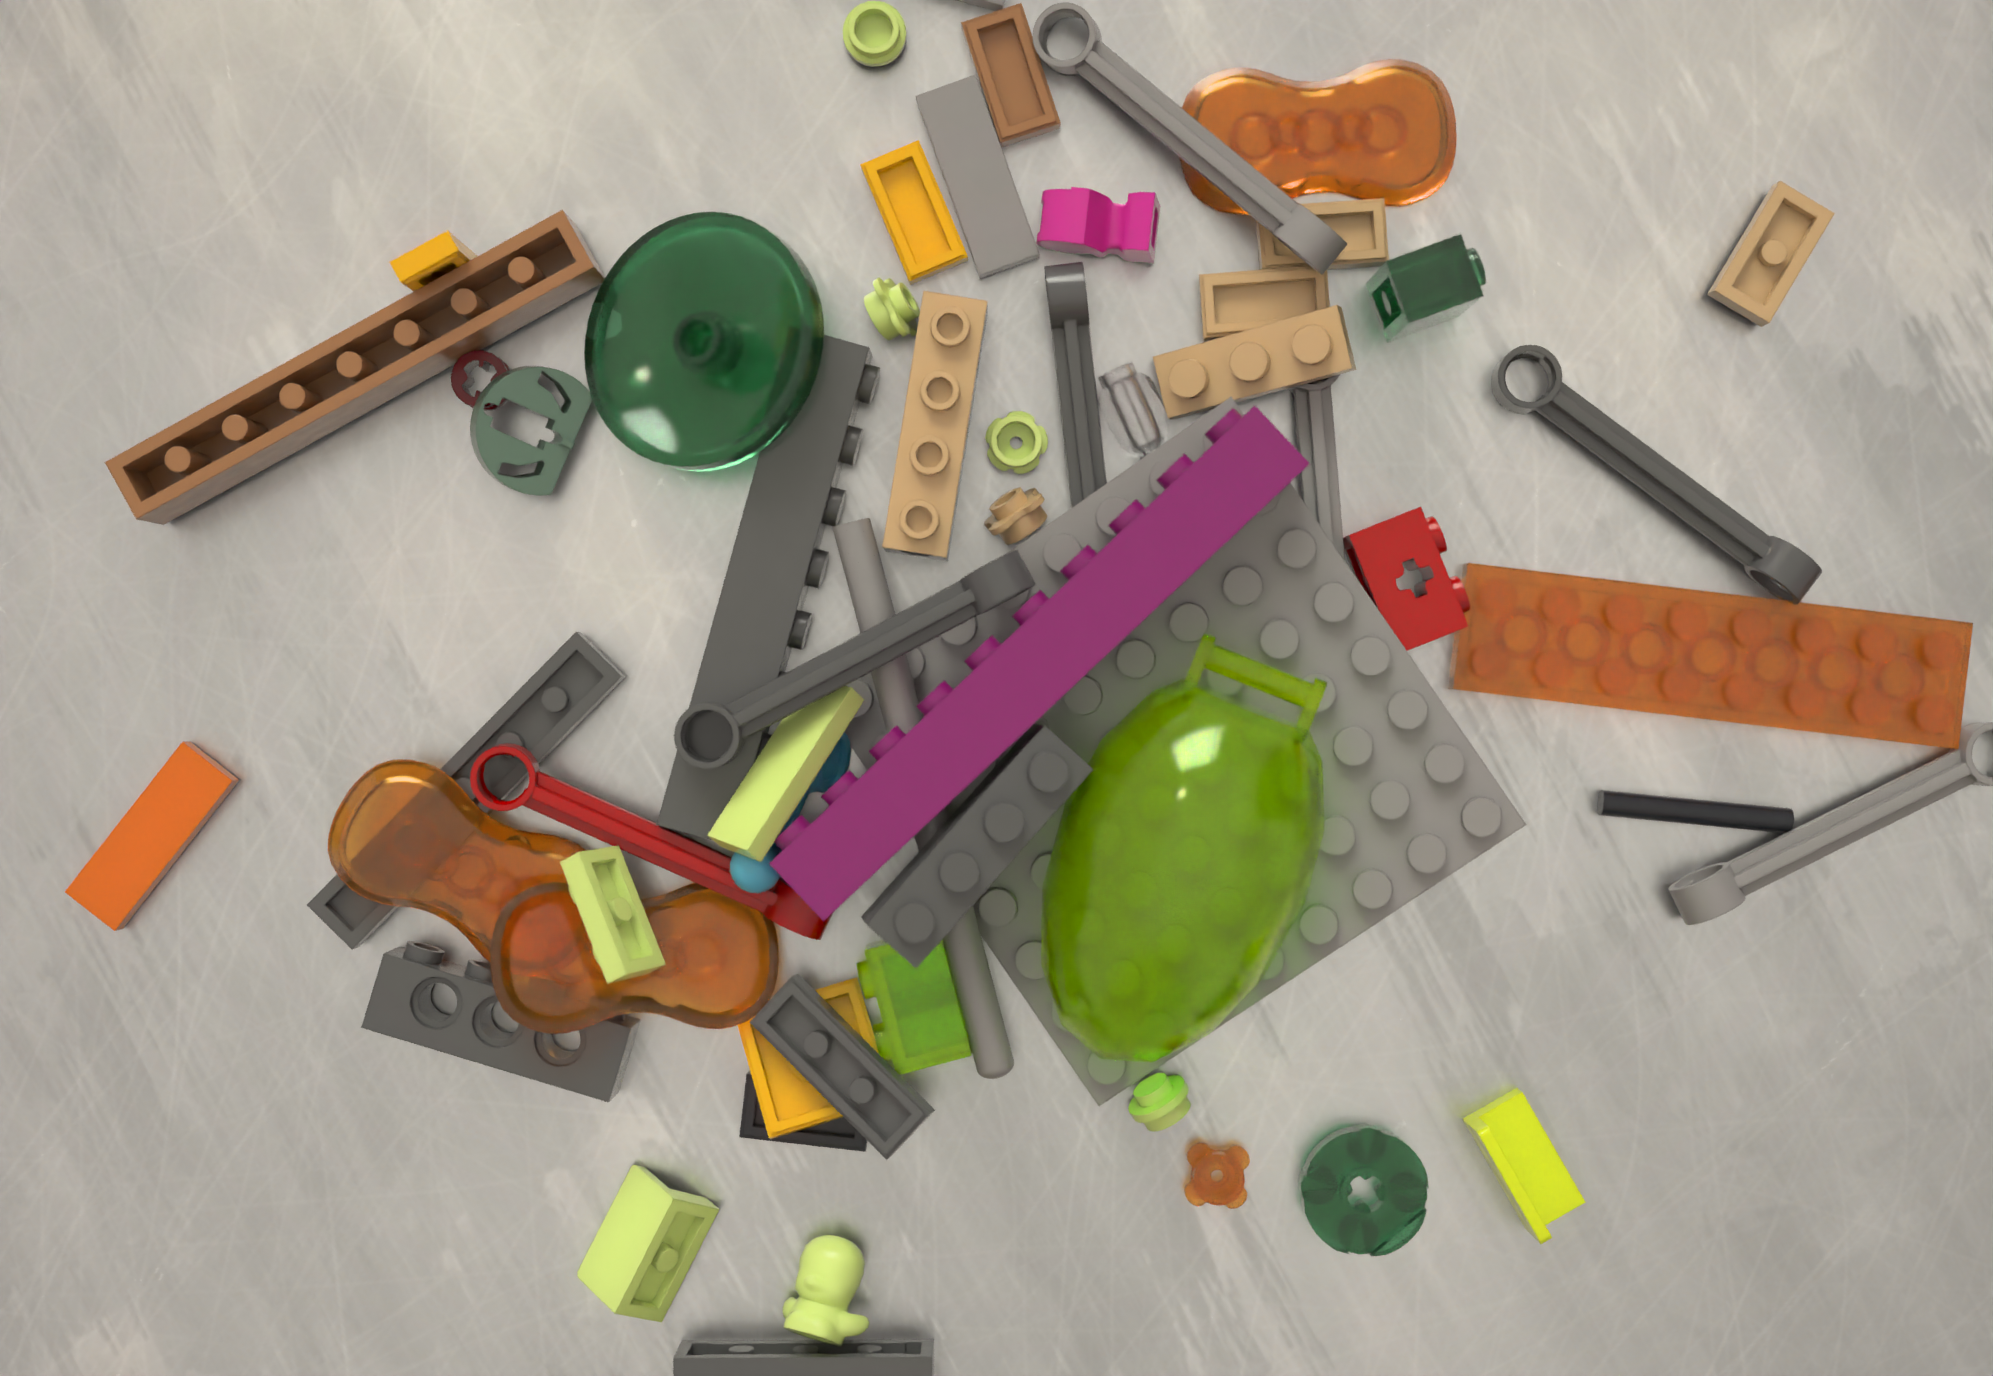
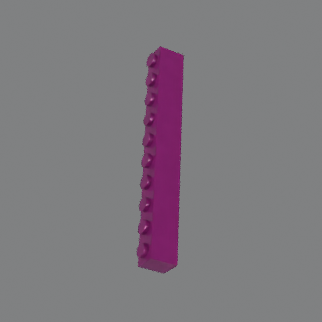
(1039, 662)

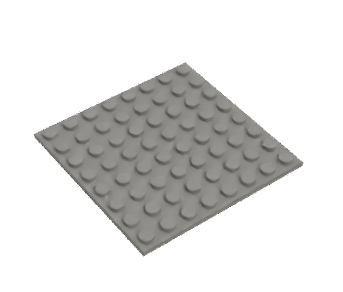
(1398, 773)

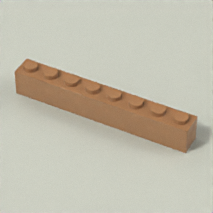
(356, 370)

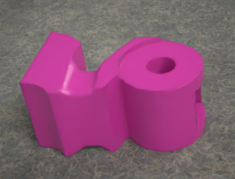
(1091, 223)

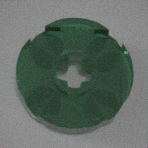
(1400, 1193)

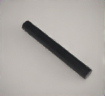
(1695, 811)

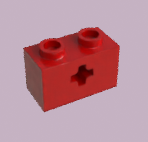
(1377, 562)

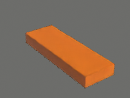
(151, 835)

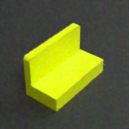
(1524, 1162)

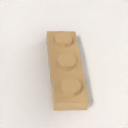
(1255, 362)

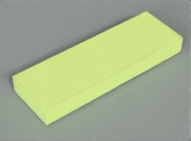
(783, 774)

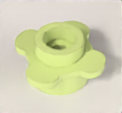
(892, 309)

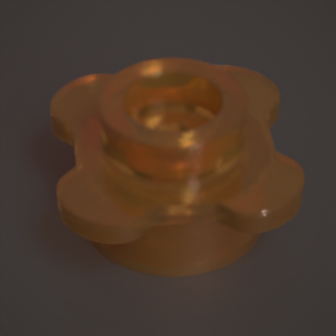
(1230, 1188)

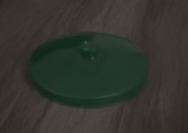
(704, 341)

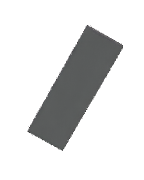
(842, 1066)

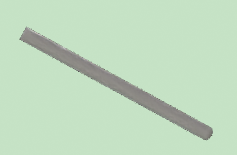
(898, 707)

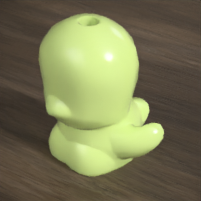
(826, 1285)

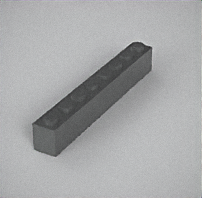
(769, 578)

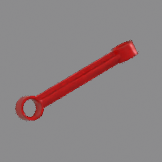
(643, 840)

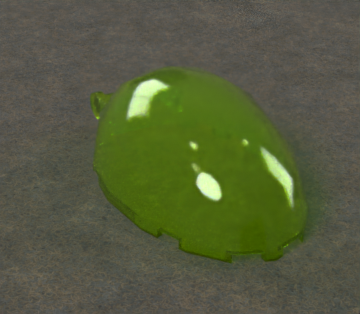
(1182, 860)

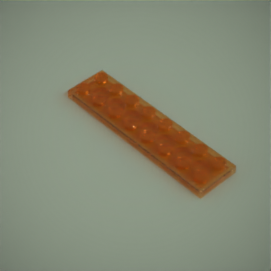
(1712, 656)

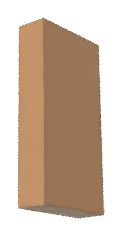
(1010, 75)

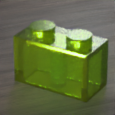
(916, 1006)

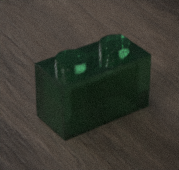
(1426, 287)

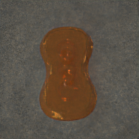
(1357, 135)
(424, 845)
(714, 951)

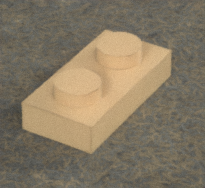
(1770, 253)

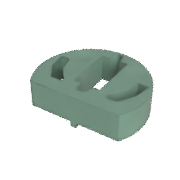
(521, 388)

